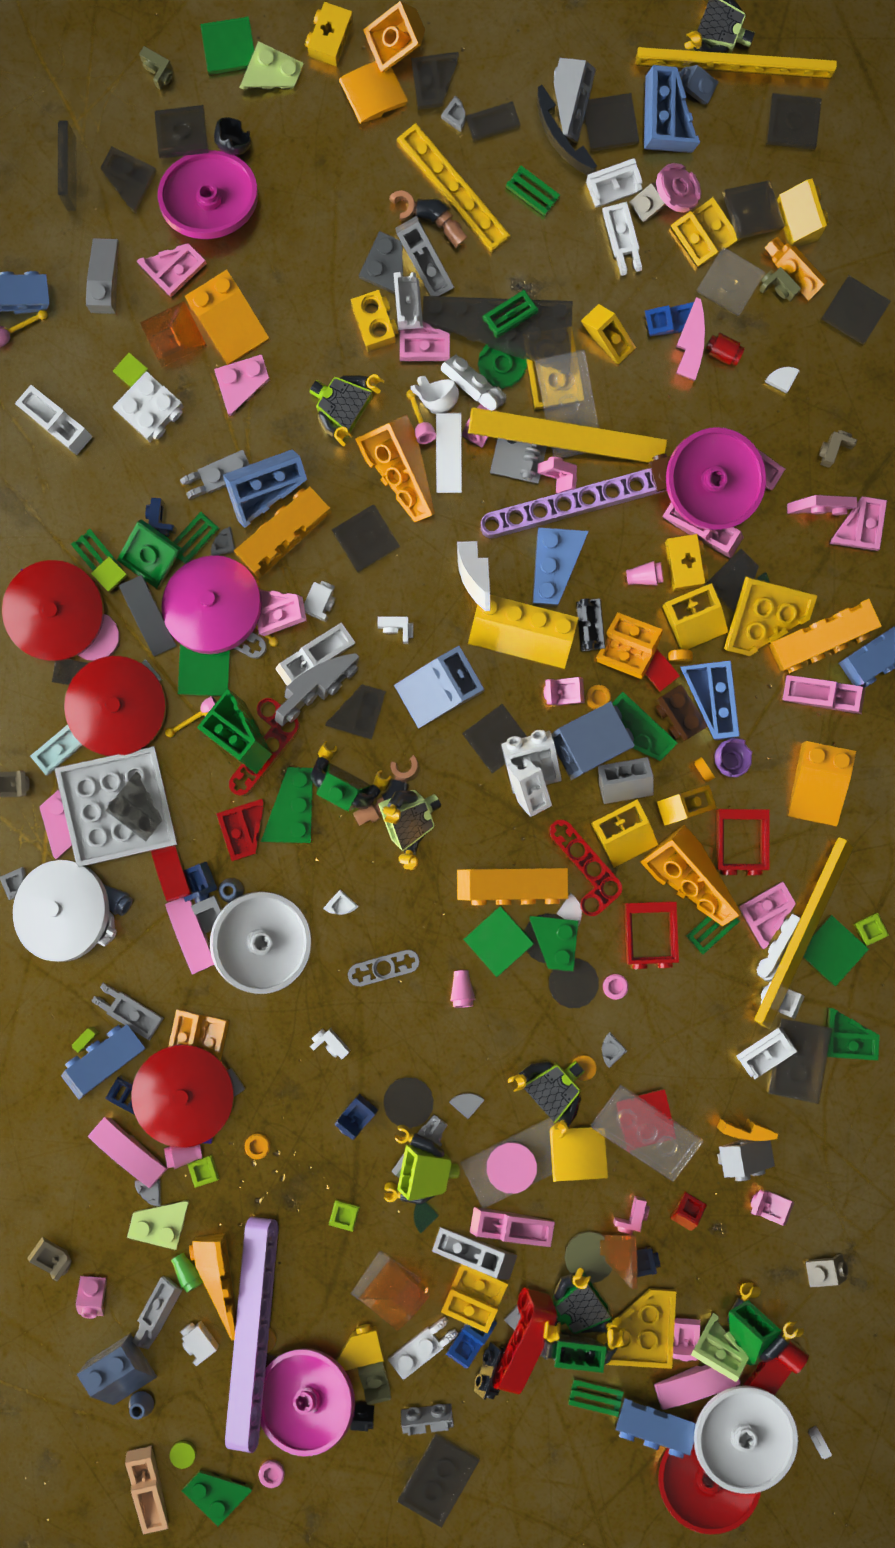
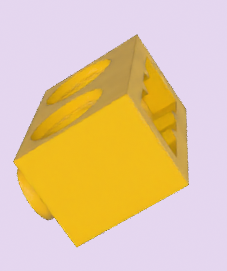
(369, 321)

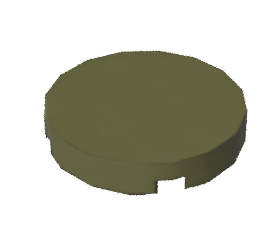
(584, 1253)

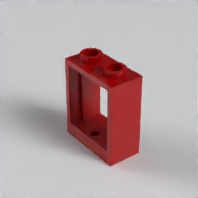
(743, 814)
(652, 907)

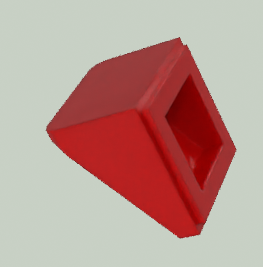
(688, 1211)

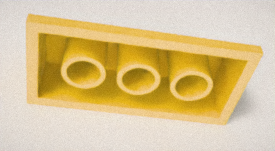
(524, 631)

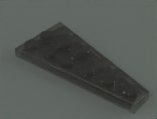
(535, 338)

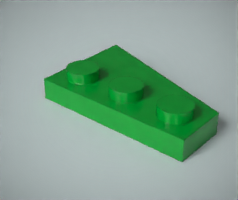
(647, 733)
(292, 810)

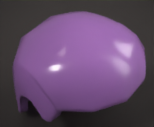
(733, 757)

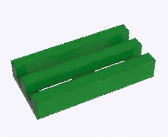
(537, 182)
(515, 321)
(193, 539)
(83, 540)
(696, 942)
(595, 1407)

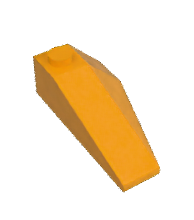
(400, 463)
(689, 870)
(214, 1269)

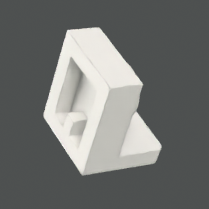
(391, 625)
(335, 1046)

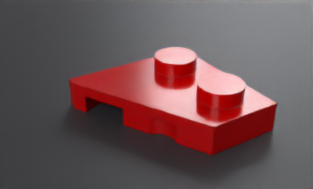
(242, 828)

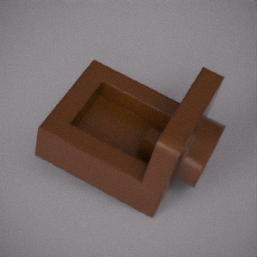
(658, 470)

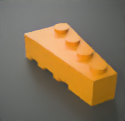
(282, 532)
(824, 636)
(512, 884)

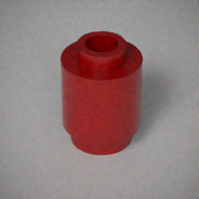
(725, 349)

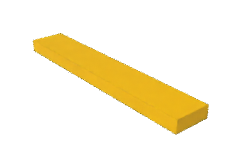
(453, 188)

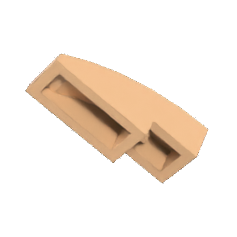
(146, 1489)

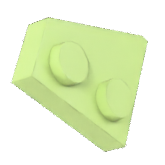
(271, 69)
(159, 1224)
(720, 1350)

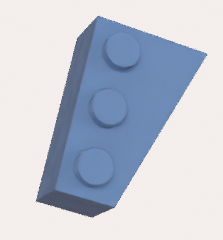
(667, 117)
(23, 292)
(263, 483)
(554, 563)
(871, 660)
(715, 695)
(101, 1060)
(656, 1428)

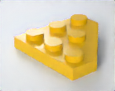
(766, 614)
(648, 1331)

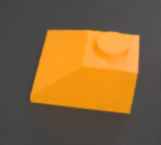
(395, 35)

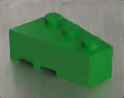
(236, 732)

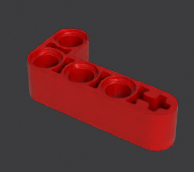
(274, 732)
(581, 864)
(526, 1341)
(773, 1374)

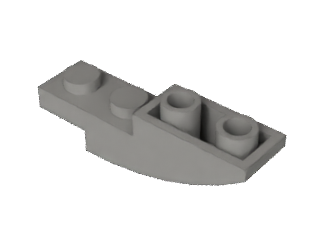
(320, 681)

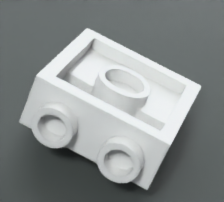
(149, 407)
(538, 749)

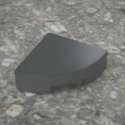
(223, 543)

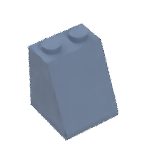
(592, 740)
(116, 1372)

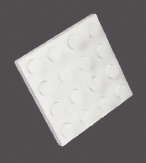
(91, 788)

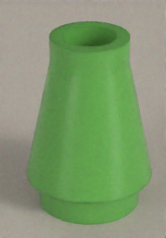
(186, 1273)

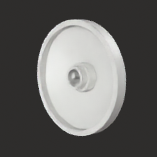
(60, 911)
(260, 942)
(745, 1439)

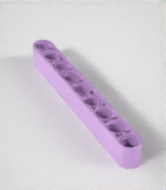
(573, 496)
(251, 1334)

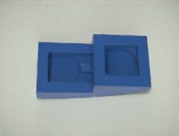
(667, 319)
(468, 1344)

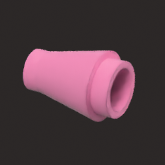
(646, 574)
(462, 990)
(181, 1156)

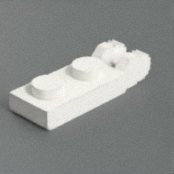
(622, 235)
(473, 383)
(769, 966)
(420, 1349)

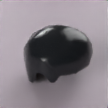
(230, 136)

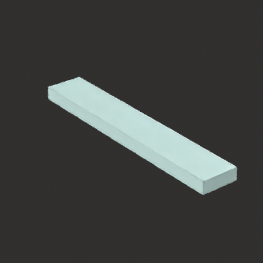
(63, 744)

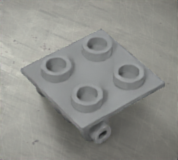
(518, 460)

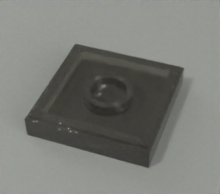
(793, 121)
(611, 122)
(181, 131)
(753, 209)
(856, 310)
(365, 538)
(488, 735)

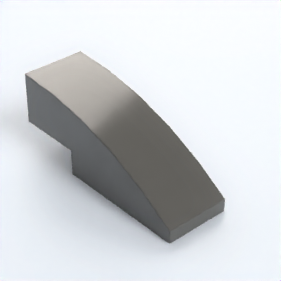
(147, 615)

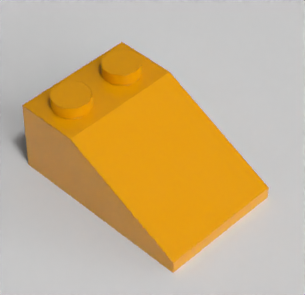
(227, 317)
(821, 783)

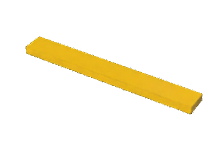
(736, 62)
(565, 435)
(803, 933)

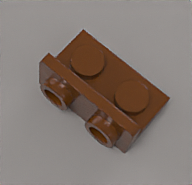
(680, 713)

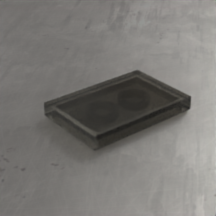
(67, 165)
(803, 1072)
(438, 1479)

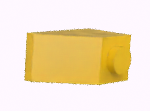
(608, 333)
(686, 805)
(361, 1348)

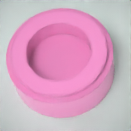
(615, 986)
(271, 1473)

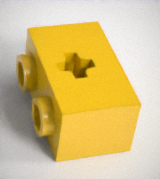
(330, 47)
(681, 576)

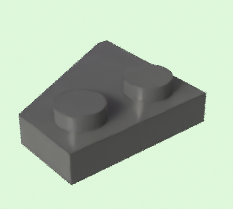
(383, 262)

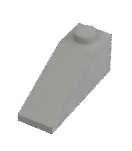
(572, 87)
(424, 257)
(102, 276)
(474, 1254)

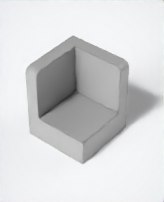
(207, 912)

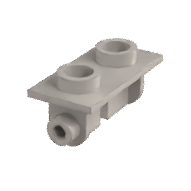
(437, 1416)

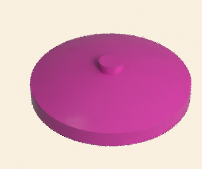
(208, 194)
(716, 478)
(211, 604)
(306, 1402)

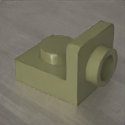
(156, 63)
(783, 283)
(375, 1383)

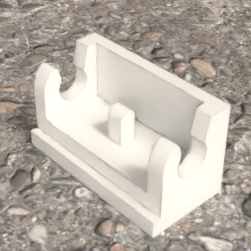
(614, 183)
(408, 301)
(529, 788)
(767, 1053)

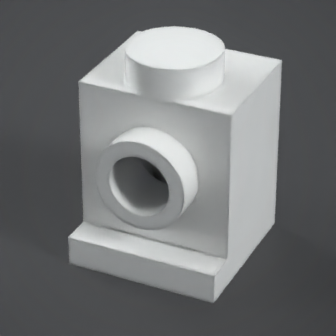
(319, 600)
(198, 1342)

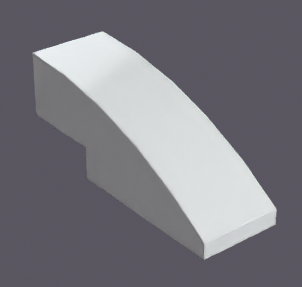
(54, 419)
(448, 453)
(474, 573)
(321, 649)

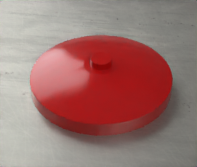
(53, 610)
(115, 706)
(182, 1095)
(698, 1500)

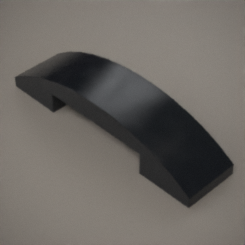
(578, 159)

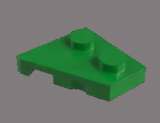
(556, 940)
(851, 1038)
(215, 1495)

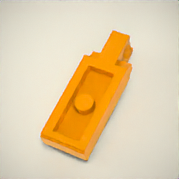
(797, 267)

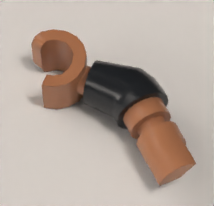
(434, 210)
(399, 784)

